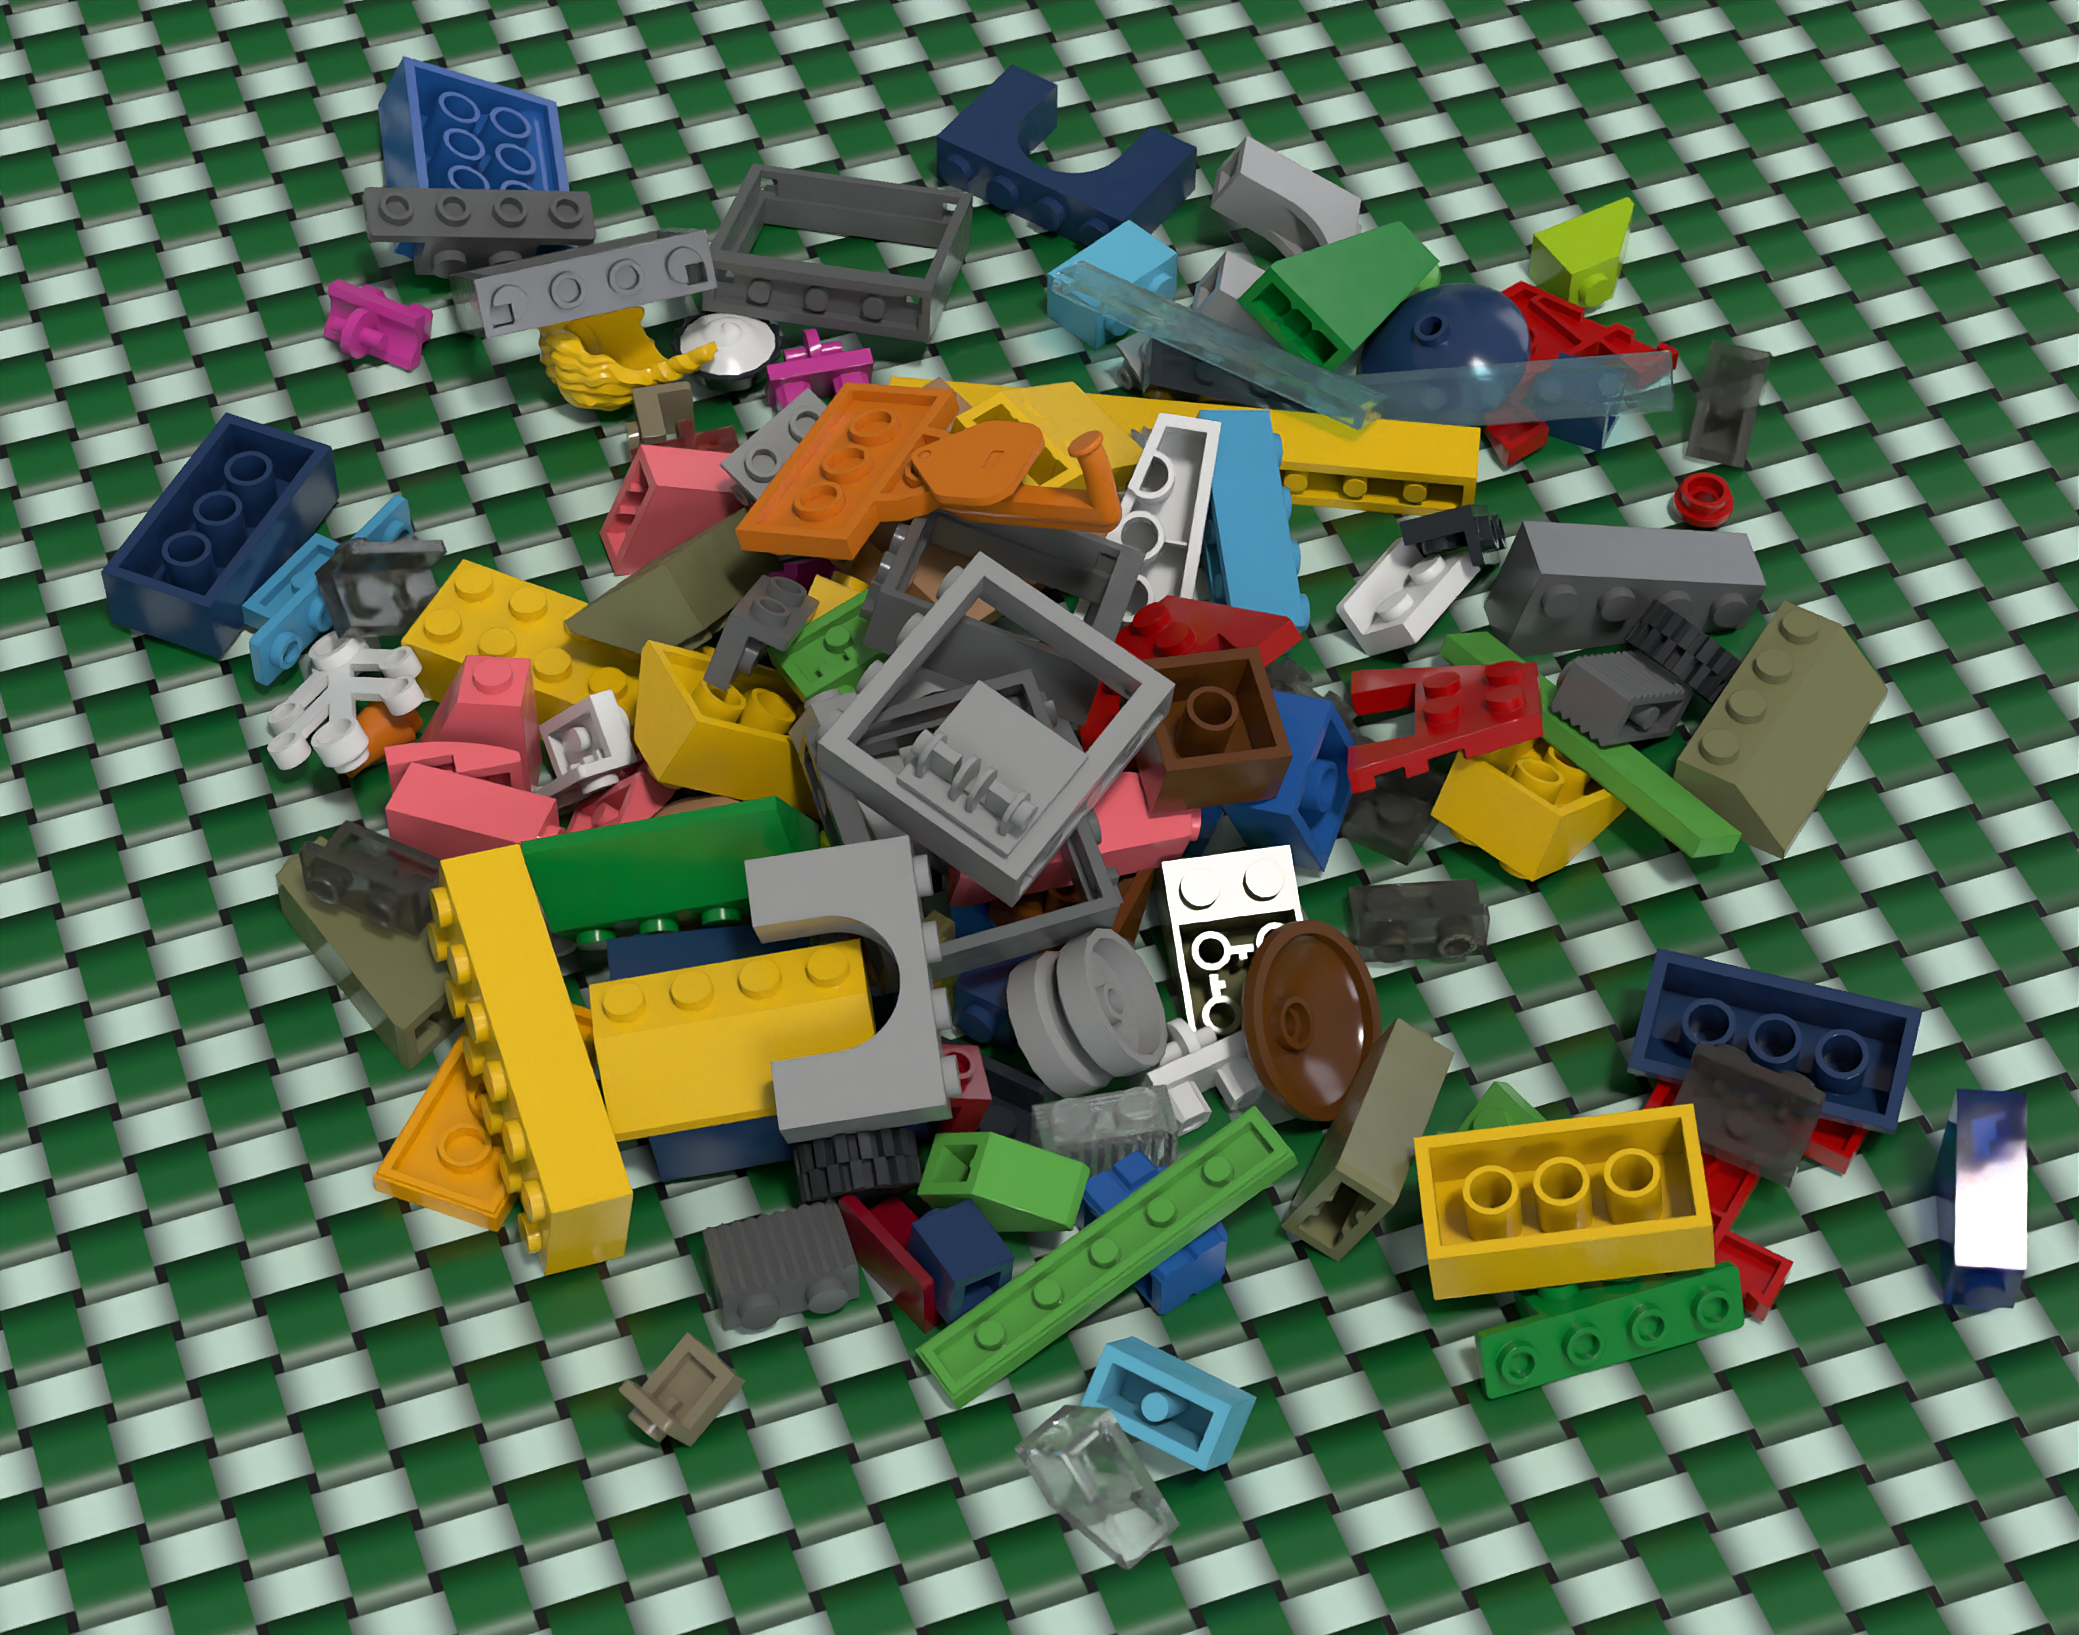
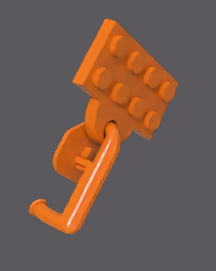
(889, 458)

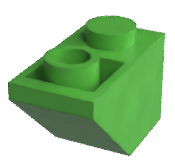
(1006, 1179)

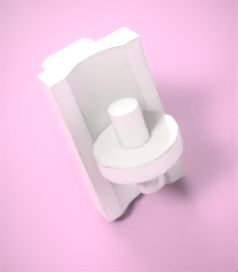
(1199, 1062)

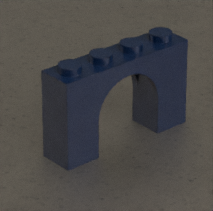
(988, 153)

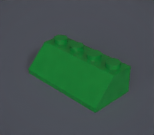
(660, 869)

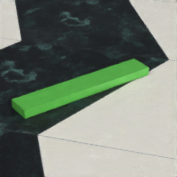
(1615, 767)
(1106, 1257)

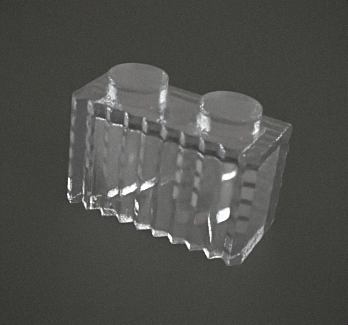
(1109, 1127)

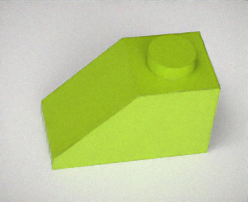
(1583, 255)

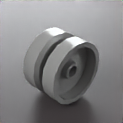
(1087, 1013)

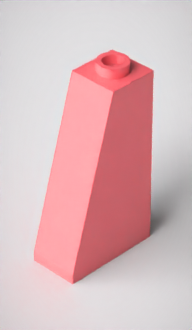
(1130, 842)

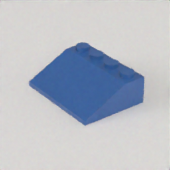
(467, 135)

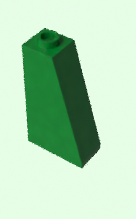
(1338, 293)

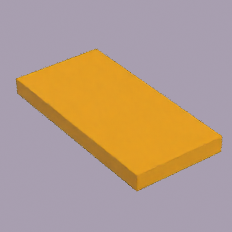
(445, 1151)

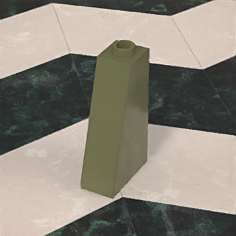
(378, 968)
(1370, 1141)

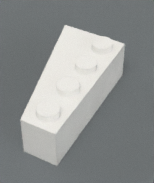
(1166, 511)

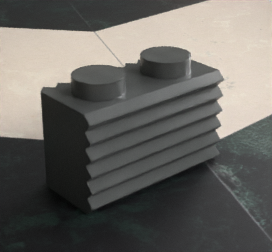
(1621, 697)
(781, 1265)

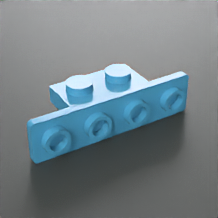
(290, 603)

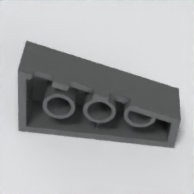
(1593, 583)

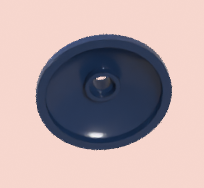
(1448, 329)

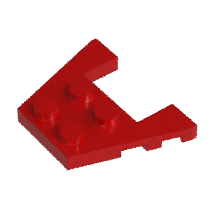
(1557, 328)
(1188, 627)
(1454, 710)
(1730, 1187)

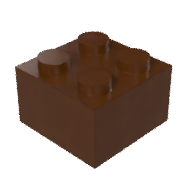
(1219, 736)

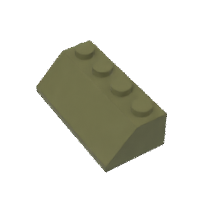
(679, 594)
(1782, 728)

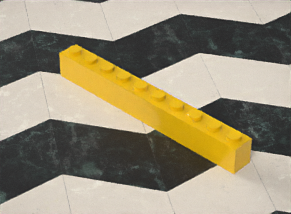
(1324, 461)

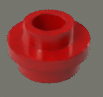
(1703, 500)

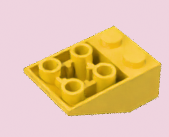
(1062, 415)

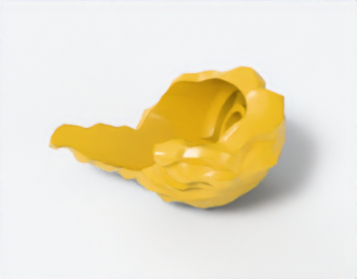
(607, 356)

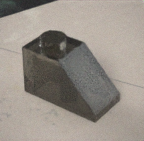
(1729, 404)

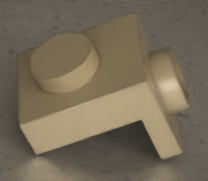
(656, 412)
(682, 1392)

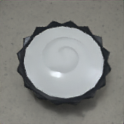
(742, 344)

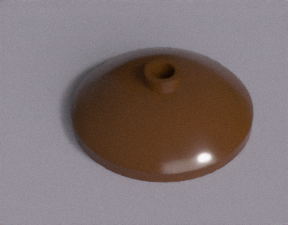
(1308, 1017)

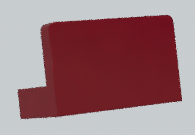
(881, 1248)

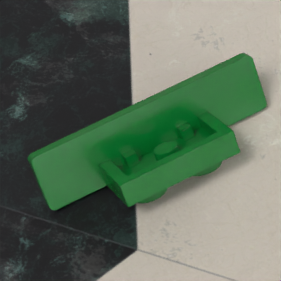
(1605, 1323)

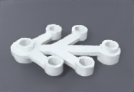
(336, 665)

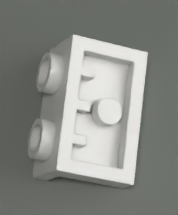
(1403, 596)

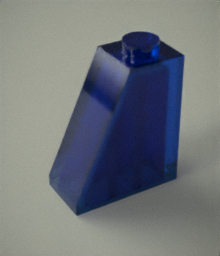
(1983, 1198)

